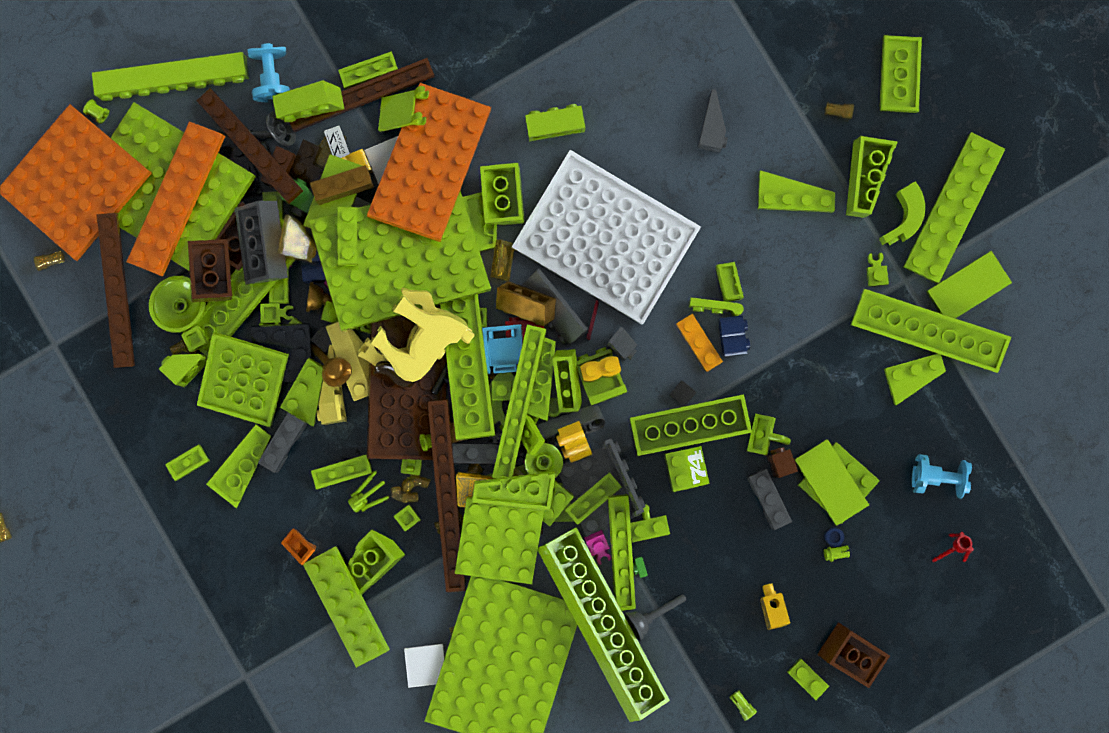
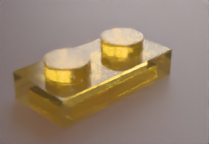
(502, 260)

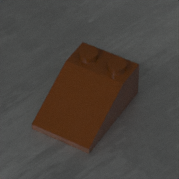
(209, 270)
(853, 655)

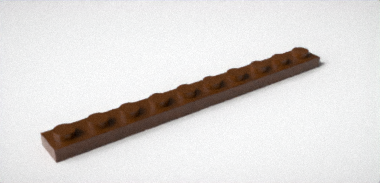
(446, 491)

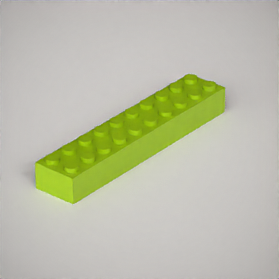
(603, 625)

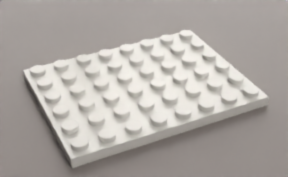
(606, 237)

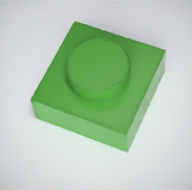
(639, 567)

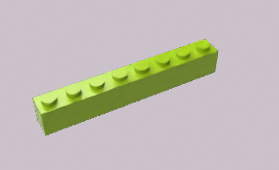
(170, 76)

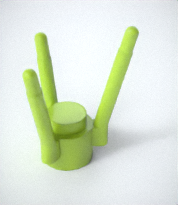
(359, 501)

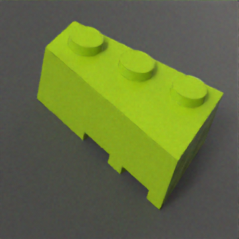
(308, 101)

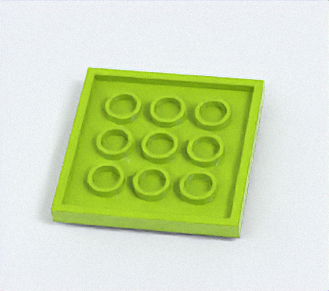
(242, 379)
(499, 542)

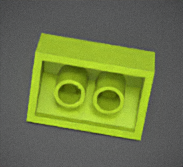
(502, 194)

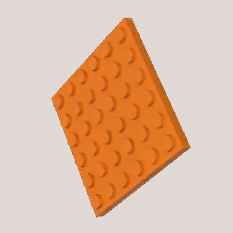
(71, 179)

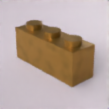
(341, 185)
(525, 303)

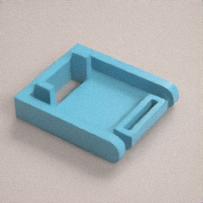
(502, 352)

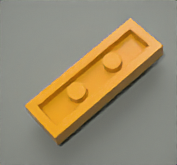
(699, 342)

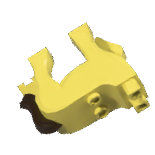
(426, 343)

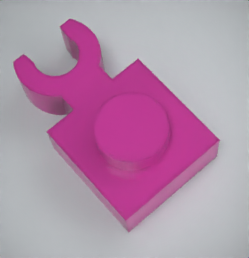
(598, 546)

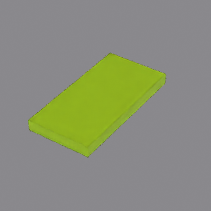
(900, 74)
(333, 166)
(969, 286)
(831, 482)

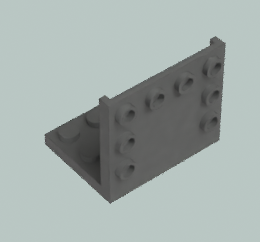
(586, 472)

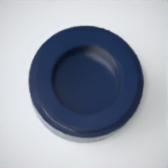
(834, 536)

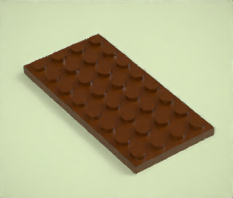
(396, 412)

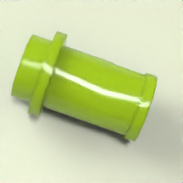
(836, 553)

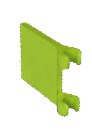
(399, 110)

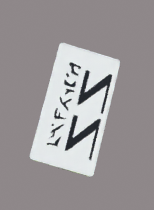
(336, 142)

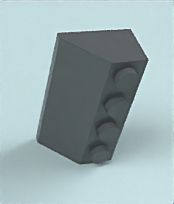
(259, 242)
(565, 320)

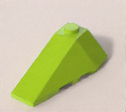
(373, 559)

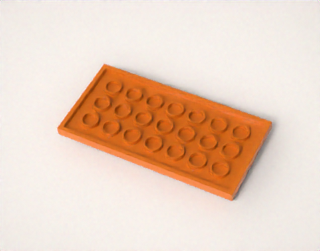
(430, 164)

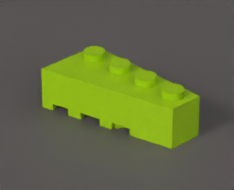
(867, 173)

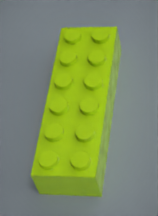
(690, 425)

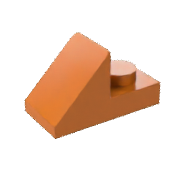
(298, 546)

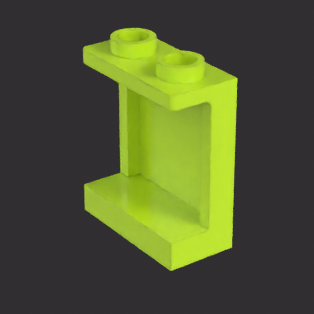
(603, 388)

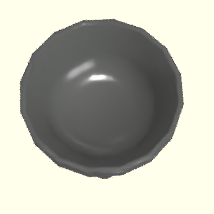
(640, 623)

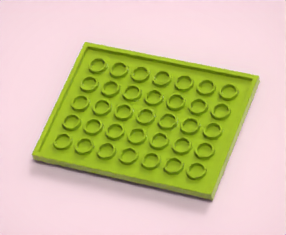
(154, 145)
(396, 260)
(502, 660)

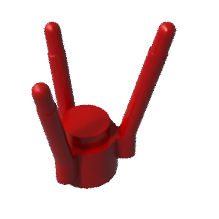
(961, 544)

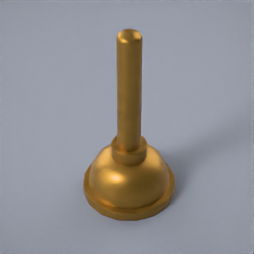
(316, 297)
(335, 370)

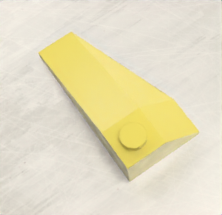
(346, 346)
(331, 401)

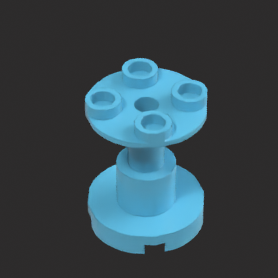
(269, 79)
(925, 475)

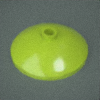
(166, 303)

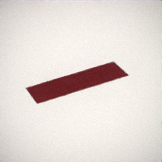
(592, 320)

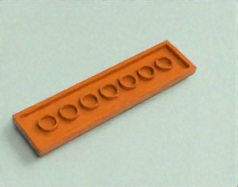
(176, 199)

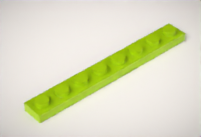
(519, 402)

